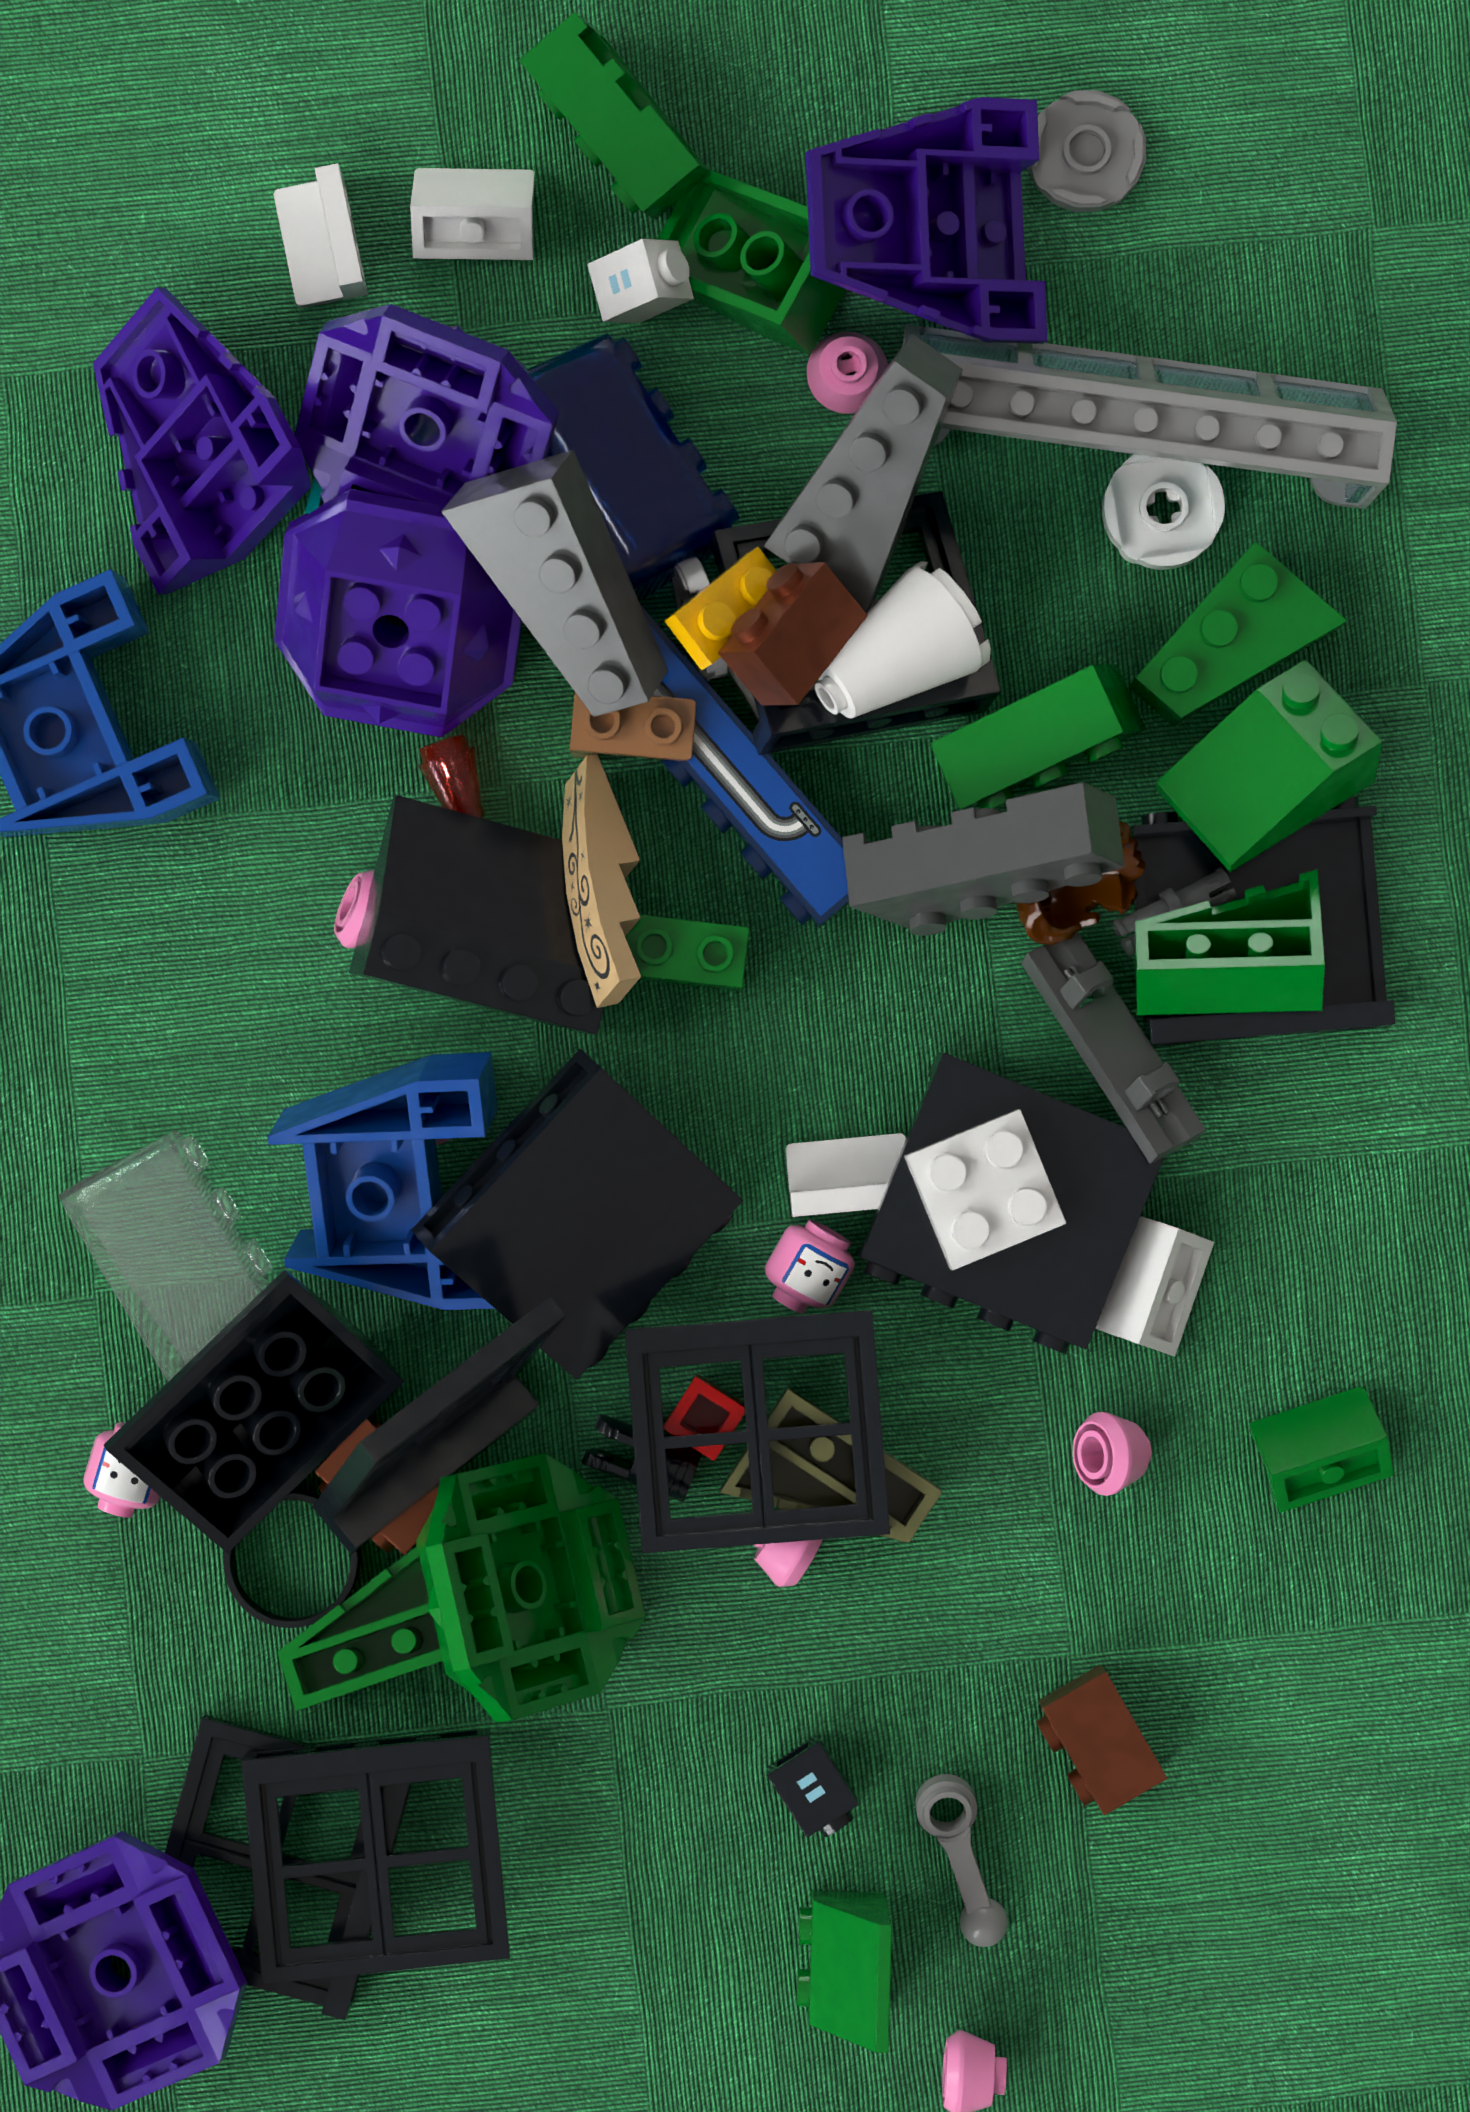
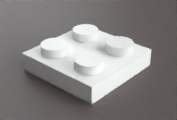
(985, 1189)

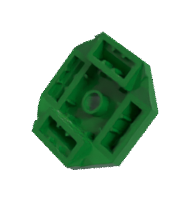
(528, 1584)

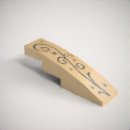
(596, 862)

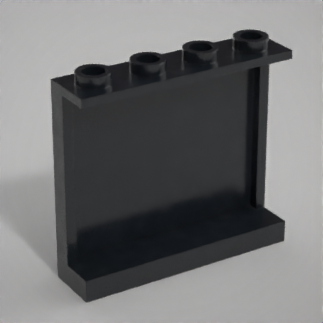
(1352, 942)
(578, 1207)
(1051, 1279)

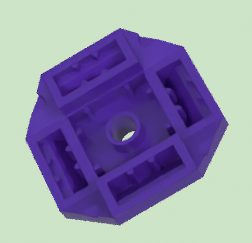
(370, 397)
(401, 559)
(70, 2013)

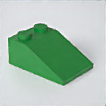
(752, 260)
(1272, 766)
(848, 1966)

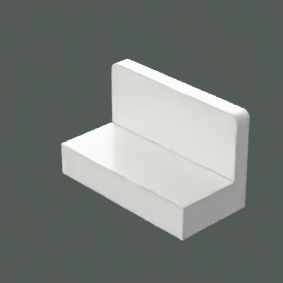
(472, 214)
(320, 239)
(840, 1173)
(1155, 1286)

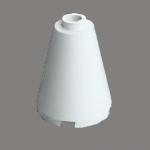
(905, 645)

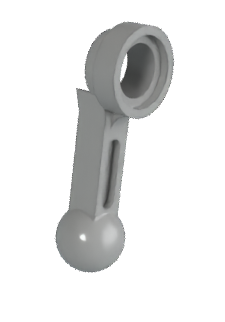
(982, 1918)

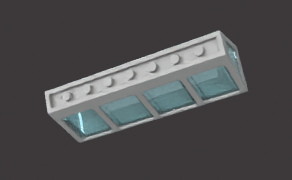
(1173, 411)

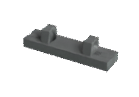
(1114, 1047)

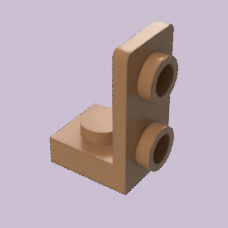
(647, 730)

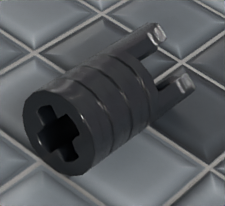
(680, 1461)

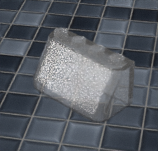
(168, 1246)

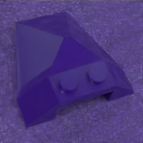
(933, 218)
(197, 442)

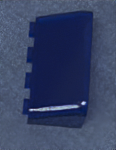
(632, 460)

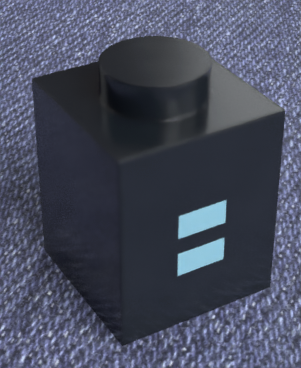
(813, 1788)

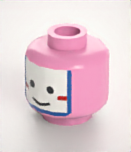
(809, 1266)
(113, 1483)

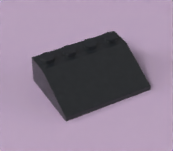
(474, 917)
(255, 1411)

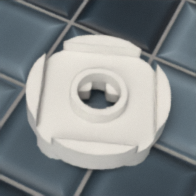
(1141, 536)

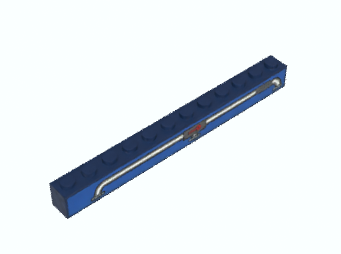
(755, 797)

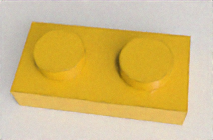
(707, 618)

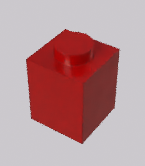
(705, 1410)

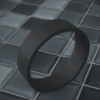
(273, 1619)

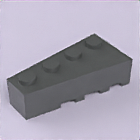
(985, 858)

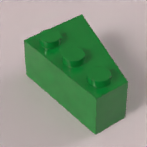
(614, 117)
(1237, 633)
(1038, 737)
(1234, 955)
(364, 1639)

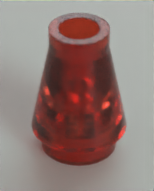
(453, 774)

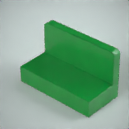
(1322, 1449)

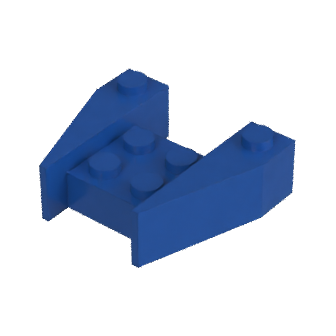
(60, 734)
(378, 1174)

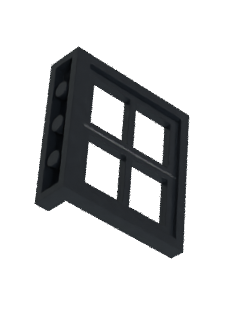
(810, 722)
(751, 1343)
(436, 1433)
(368, 1767)
(188, 1839)

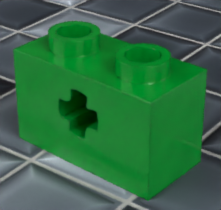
(689, 952)

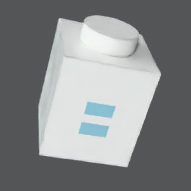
(641, 281)

